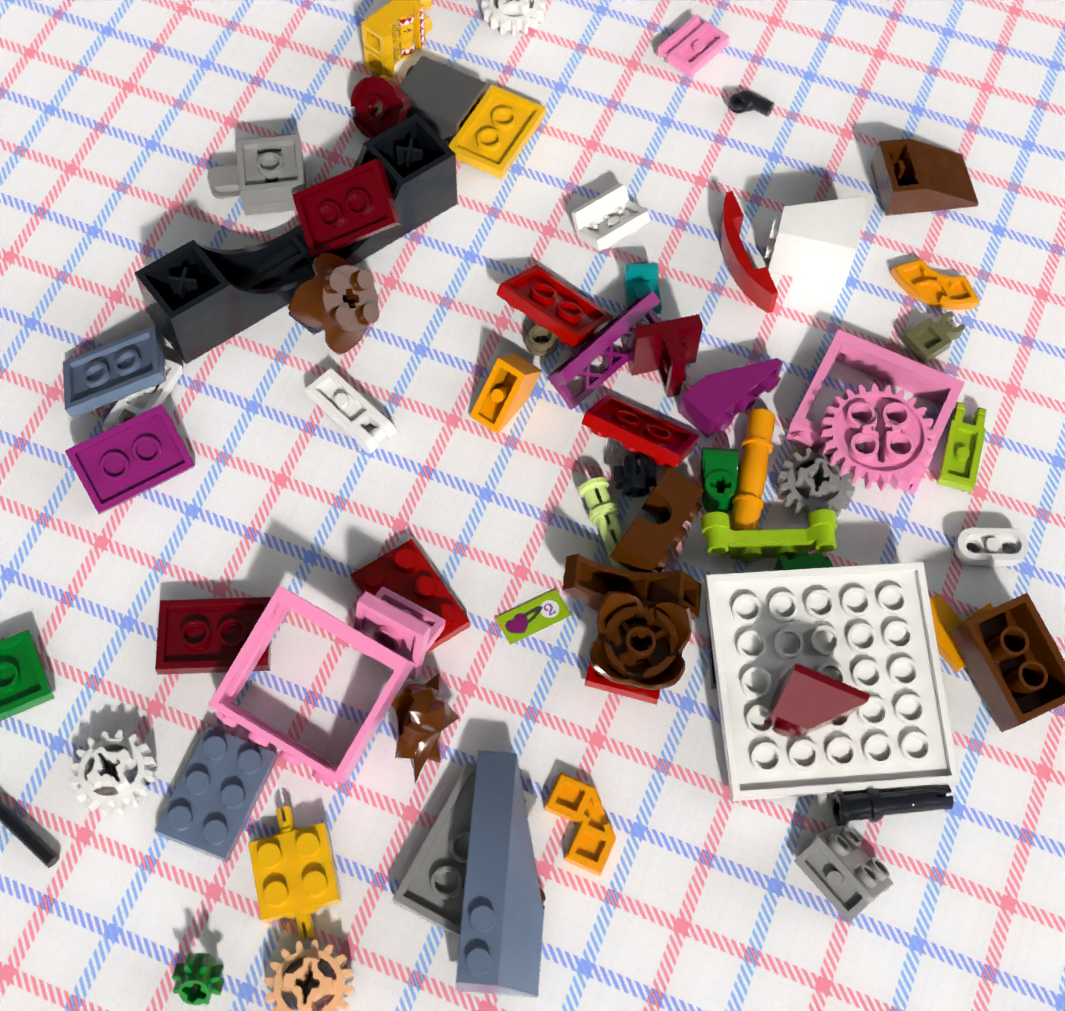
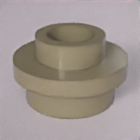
(539, 333)

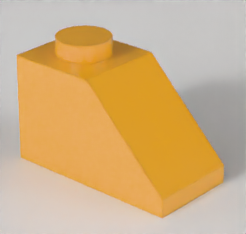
(505, 391)

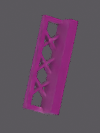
(620, 326)

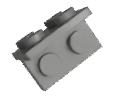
(844, 870)

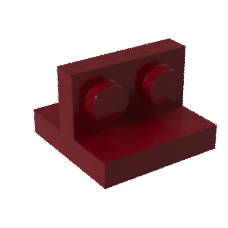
(666, 348)

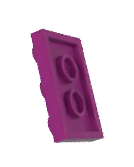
(130, 459)

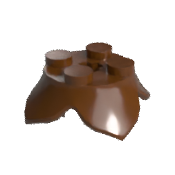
(338, 301)
(627, 620)

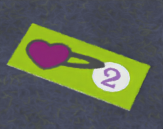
(533, 616)

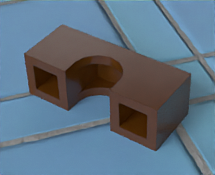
(645, 543)

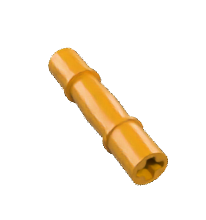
(753, 470)

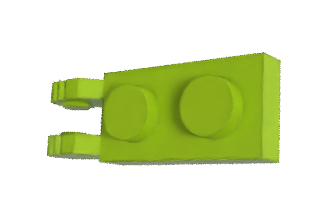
(962, 450)

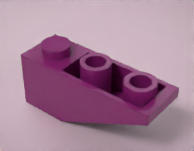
(722, 395)

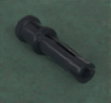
(875, 804)

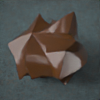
(420, 720)

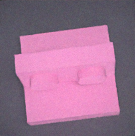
(398, 625)

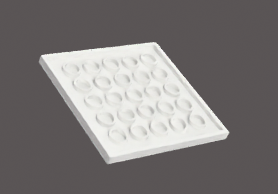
(854, 626)

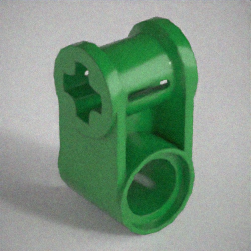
(719, 478)

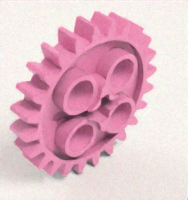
(909, 436)

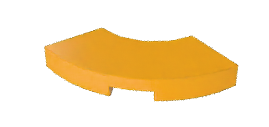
(935, 288)

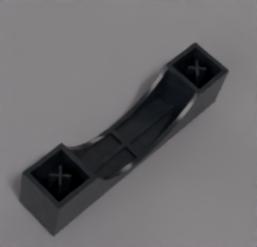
(212, 294)

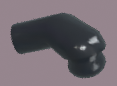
(750, 101)

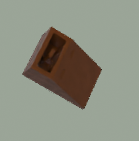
(920, 178)

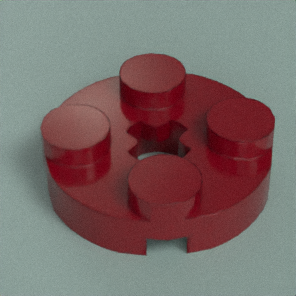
(393, 100)

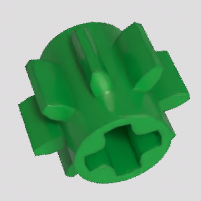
(198, 978)

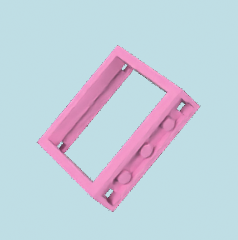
(882, 365)
(264, 733)

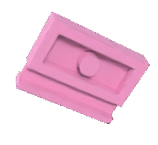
(693, 45)

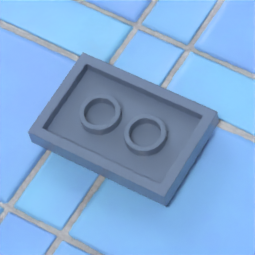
(113, 371)
(216, 794)

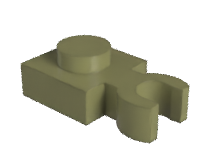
(930, 339)

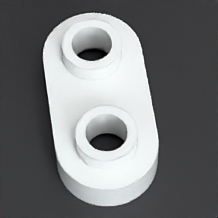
(989, 544)

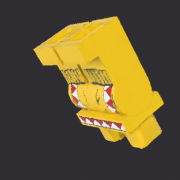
(395, 34)

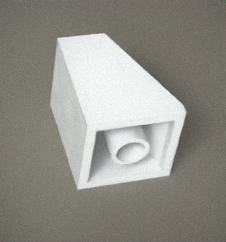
(817, 240)

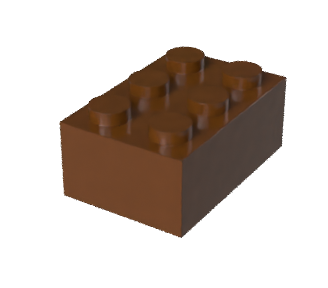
(1012, 661)

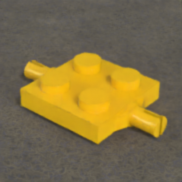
(294, 873)

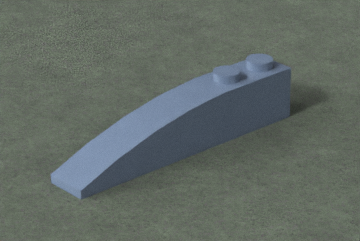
(502, 889)

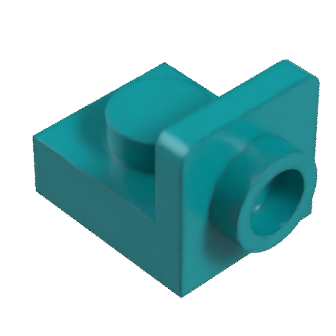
(640, 280)

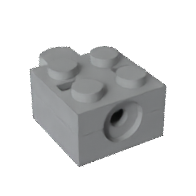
(264, 175)

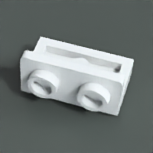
(608, 218)

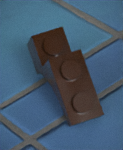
(592, 581)

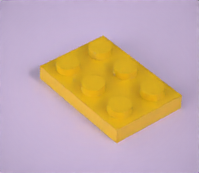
(497, 131)

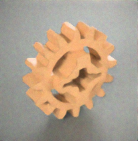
(291, 983)

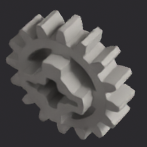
(798, 484)

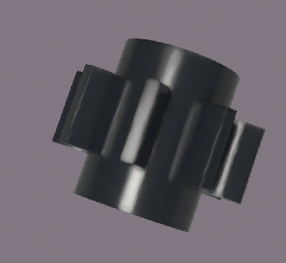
(634, 475)

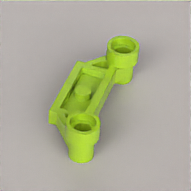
(758, 544)

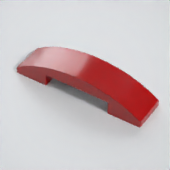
(755, 283)

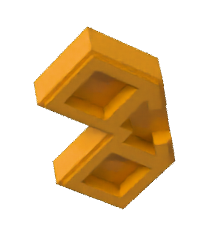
(583, 806)

